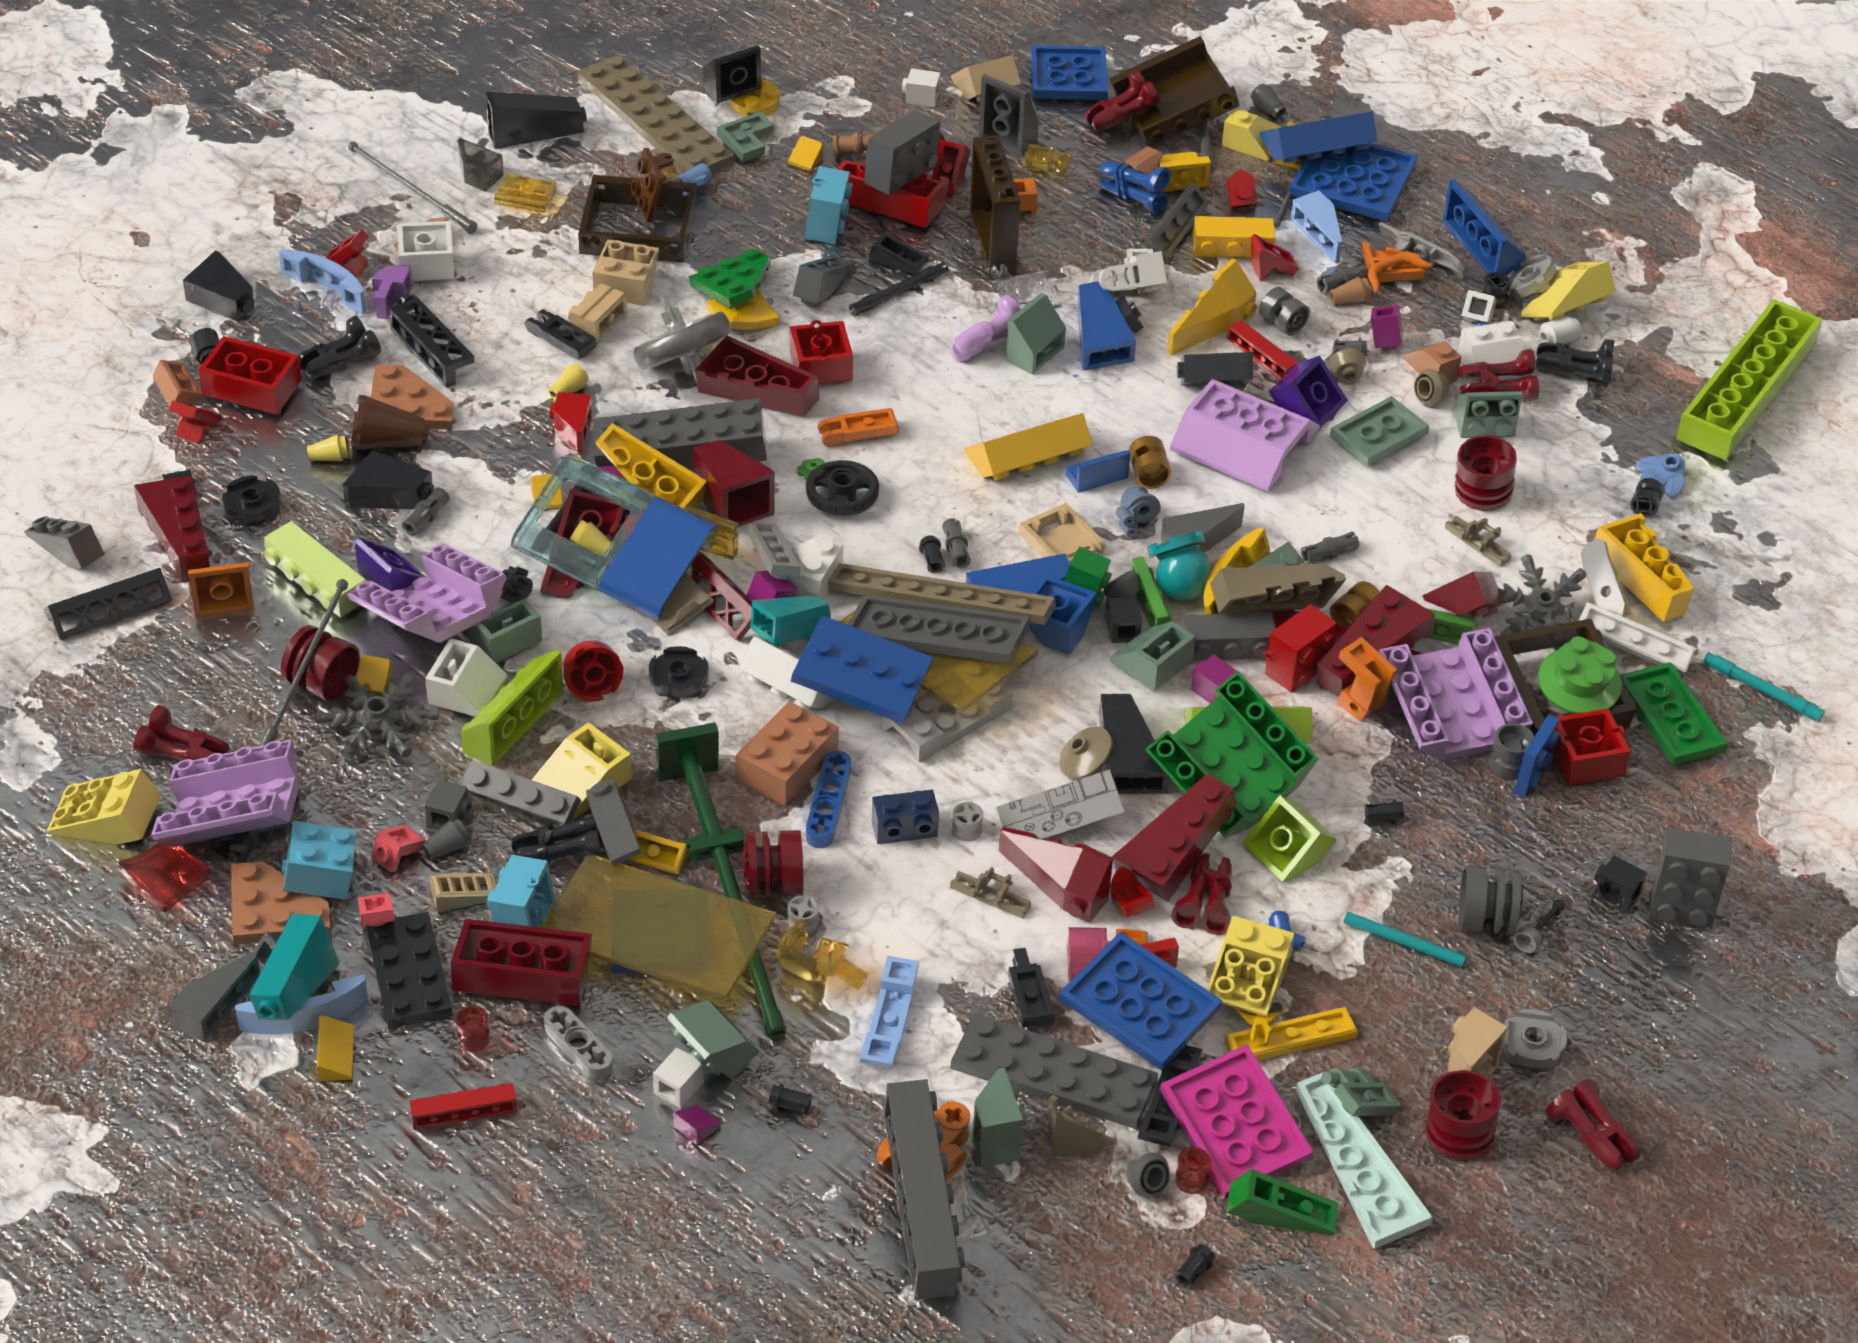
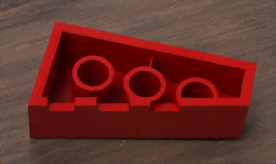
(913, 203)

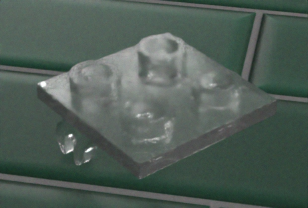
(1024, 287)

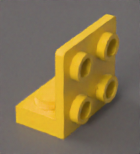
(1185, 170)

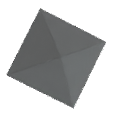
(265, 948)

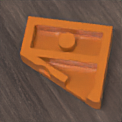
(1396, 273)

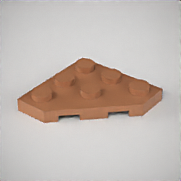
(407, 391)
(263, 906)

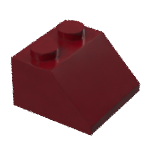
(1468, 595)

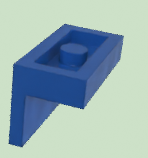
(1099, 471)

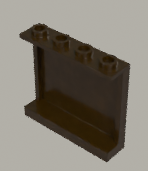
(1188, 91)

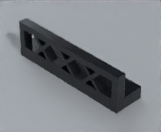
(422, 343)
(105, 593)

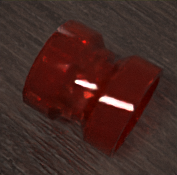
(472, 1028)
(1192, 1170)

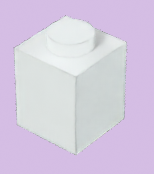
(921, 87)
(1478, 307)
(678, 1077)

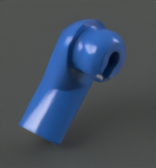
(1280, 920)

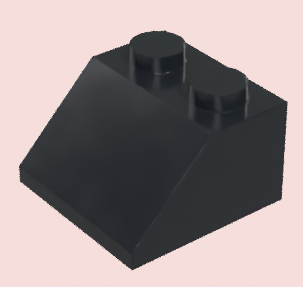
(733, 74)

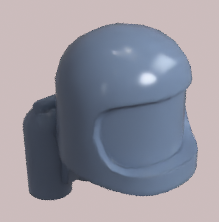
(1136, 508)

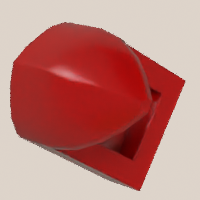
(1241, 189)
(1129, 893)

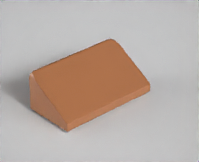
(1145, 160)
(176, 382)

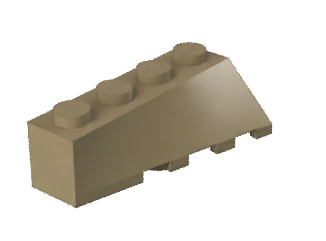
(1275, 587)

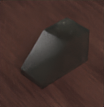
(479, 165)

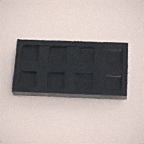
(409, 970)

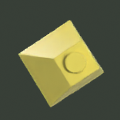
(1243, 133)

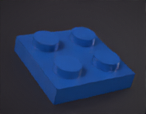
(1538, 756)

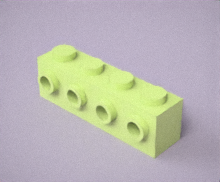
(311, 566)

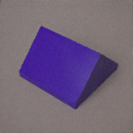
(384, 565)

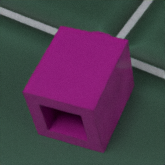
(1387, 327)
(767, 587)
(1209, 676)

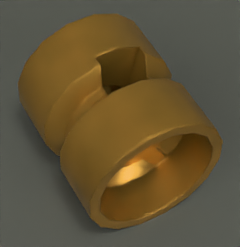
(1150, 462)
(1353, 603)

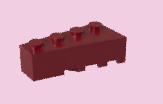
(744, 372)
(1385, 623)
(1177, 837)

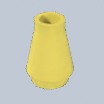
(570, 381)
(331, 449)
(590, 537)

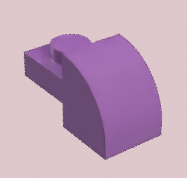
(389, 286)

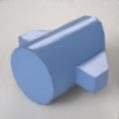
(699, 174)

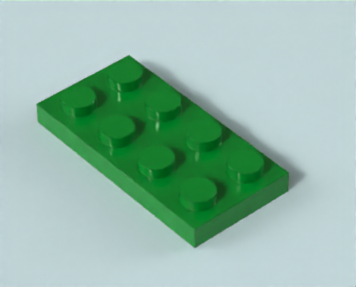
(1673, 714)

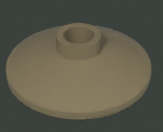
(1086, 752)

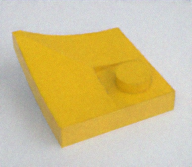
(749, 315)

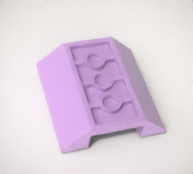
(1240, 434)
(444, 603)
(1457, 695)
(230, 794)

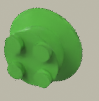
(1580, 677)

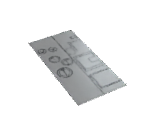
(1064, 806)

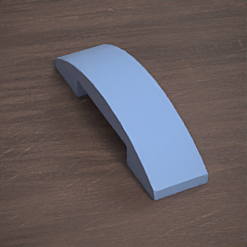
(305, 265)
(346, 997)
(891, 1012)

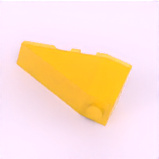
(1225, 303)
(651, 468)

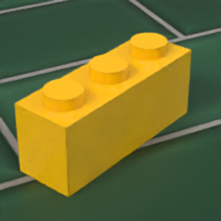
(1229, 235)

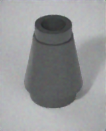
(1268, 101)
(447, 839)

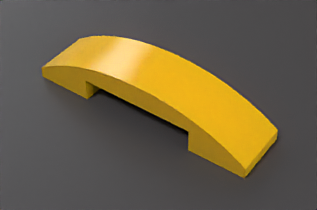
(1242, 554)

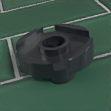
(245, 512)
(668, 683)

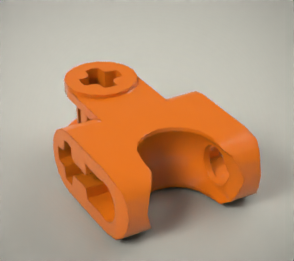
(955, 1130)

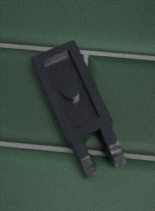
(561, 333)

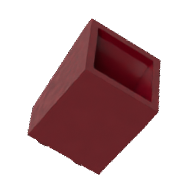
(736, 483)

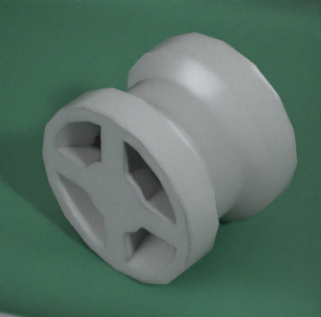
(967, 821)
(804, 907)

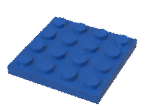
(1359, 180)

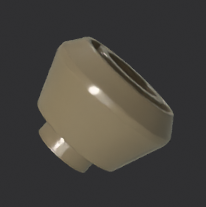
(1348, 364)
(1431, 387)

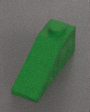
(1280, 1204)

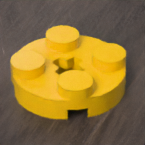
(762, 100)

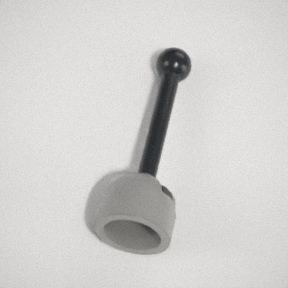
(1533, 933)

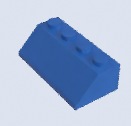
(1321, 136)
(1480, 231)

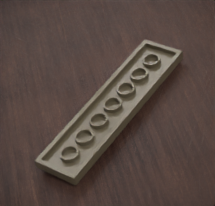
(654, 115)

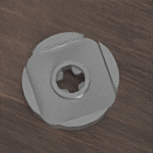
(1532, 277)
(1534, 1054)

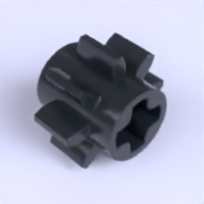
(516, 585)

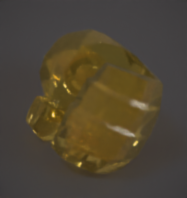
(825, 963)

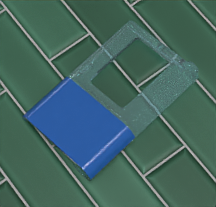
(645, 555)

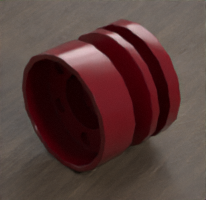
(1485, 472)
(328, 665)
(774, 863)
(1463, 1115)

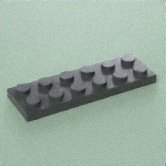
(942, 628)
(1052, 1067)

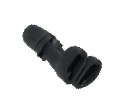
(335, 356)
(1570, 361)
(541, 843)

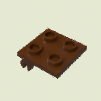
(650, 181)

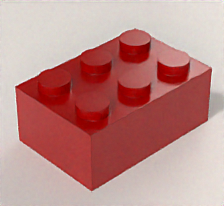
(250, 375)

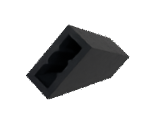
(531, 117)
(1129, 762)

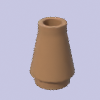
(1353, 291)

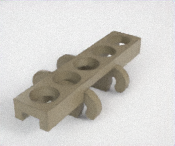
(1488, 542)
(981, 884)

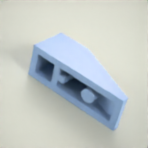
(1318, 221)

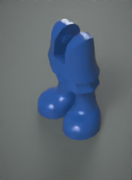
(1125, 185)

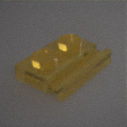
(525, 193)
(727, 539)

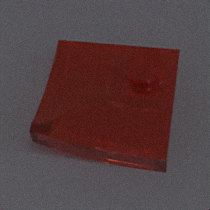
(164, 874)

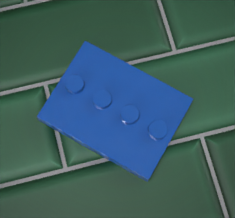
(862, 669)
(1140, 1000)

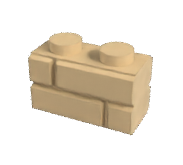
(599, 310)

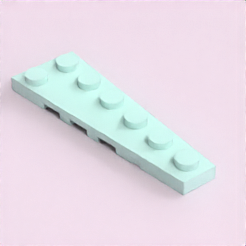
(1369, 1178)

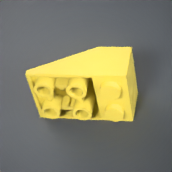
(1571, 290)
(582, 762)
(107, 809)
(1251, 965)

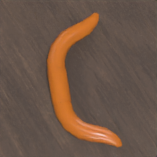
(1392, 261)

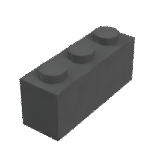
(1230, 634)

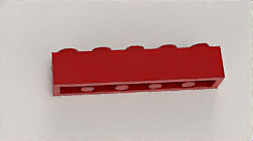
(1263, 350)
(463, 1106)

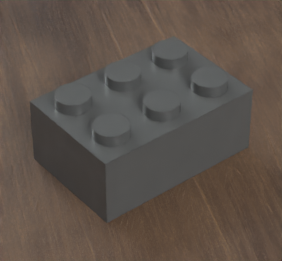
(902, 152)
(1690, 877)

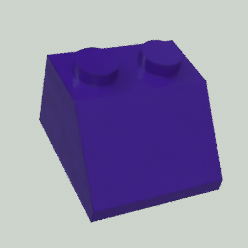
(1309, 391)

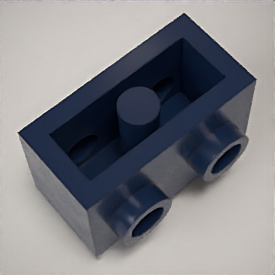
(905, 816)

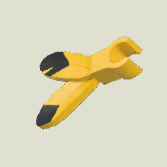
(1260, 1023)

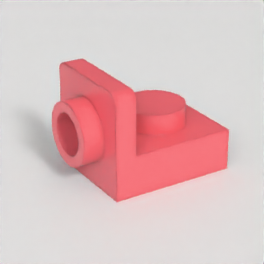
(393, 844)
(375, 909)

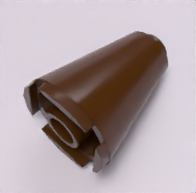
(385, 426)

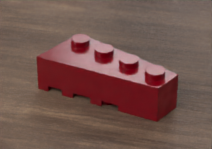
(175, 519)

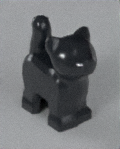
(241, 842)

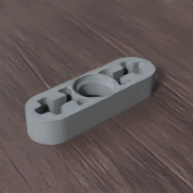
(579, 1055)

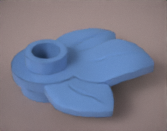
(1659, 469)

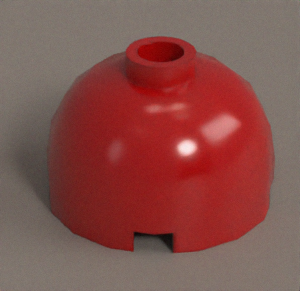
(592, 670)

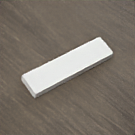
(1639, 639)

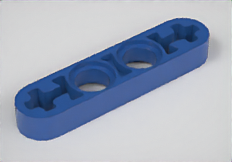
(828, 799)

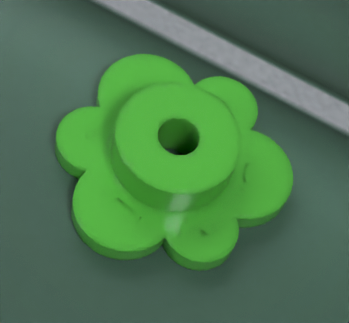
(808, 466)

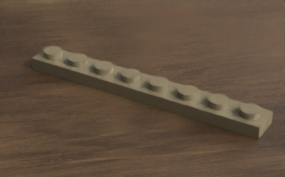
(917, 588)

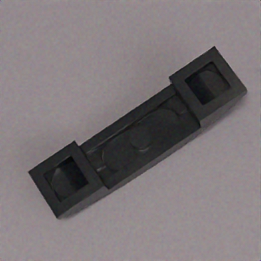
(1159, 1121)

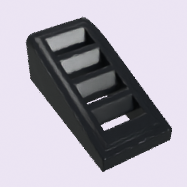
(890, 252)

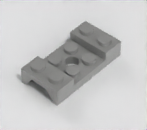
(932, 732)

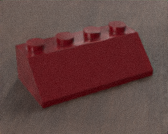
(521, 962)

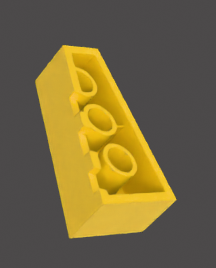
(1646, 567)

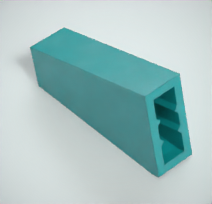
(294, 968)

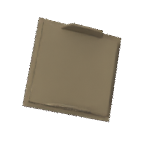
(683, 605)

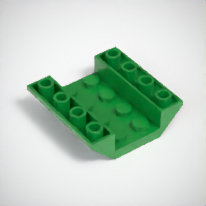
(1241, 745)

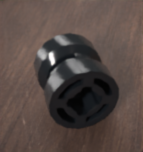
(1497, 285)
(1647, 497)

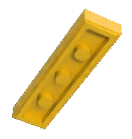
(1297, 1034)

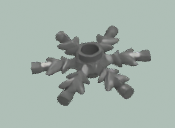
(1542, 603)
(377, 716)

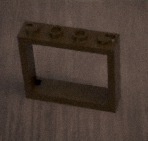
(618, 191)
(991, 213)
(1550, 637)

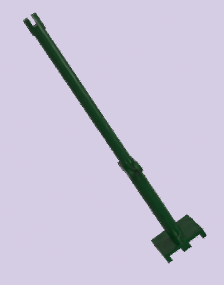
(691, 754)

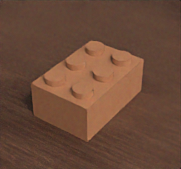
(786, 753)

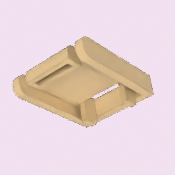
(1062, 539)

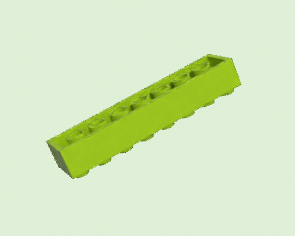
(1749, 379)

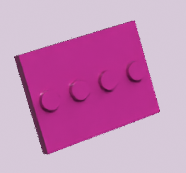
(1236, 1118)

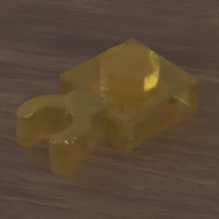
(1043, 157)

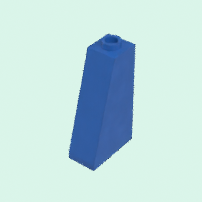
(1102, 329)
(1021, 575)

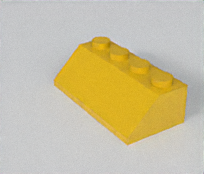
(1031, 446)

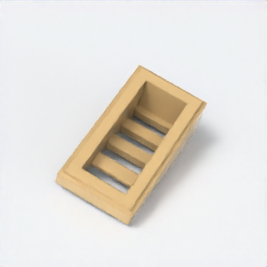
(445, 886)

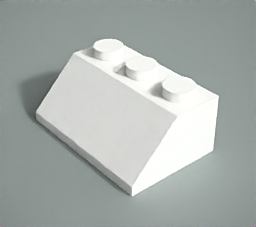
(775, 667)

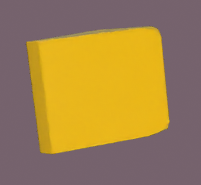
(806, 154)
(538, 483)
(375, 672)

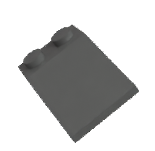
(1007, 113)

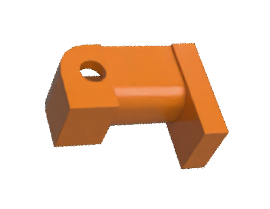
(1371, 681)

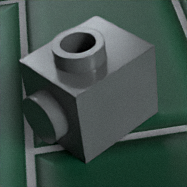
(447, 803)

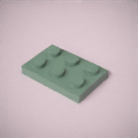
(1379, 431)

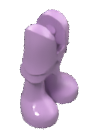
(979, 335)

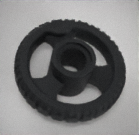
(842, 481)

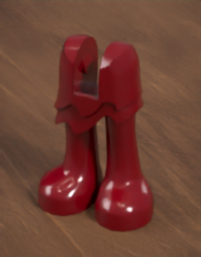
(1118, 109)
(1489, 382)
(154, 738)
(1217, 886)
(1608, 1139)

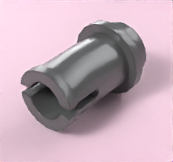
(1360, 345)

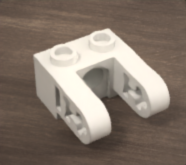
(1139, 272)

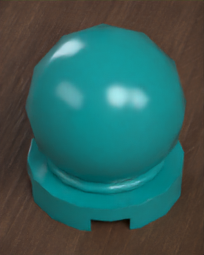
(1182, 566)

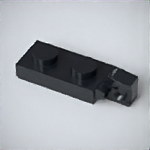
(1029, 991)

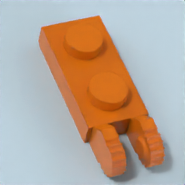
(858, 426)

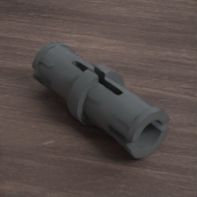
(1341, 276)
(435, 502)
(956, 543)
(1330, 547)

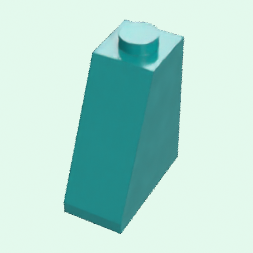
(787, 618)

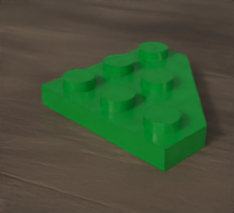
(733, 279)

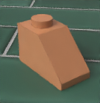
(1438, 357)

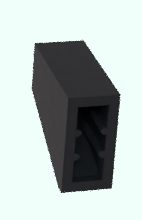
(219, 288)
(1226, 368)
(387, 484)

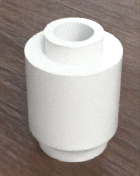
(1560, 330)

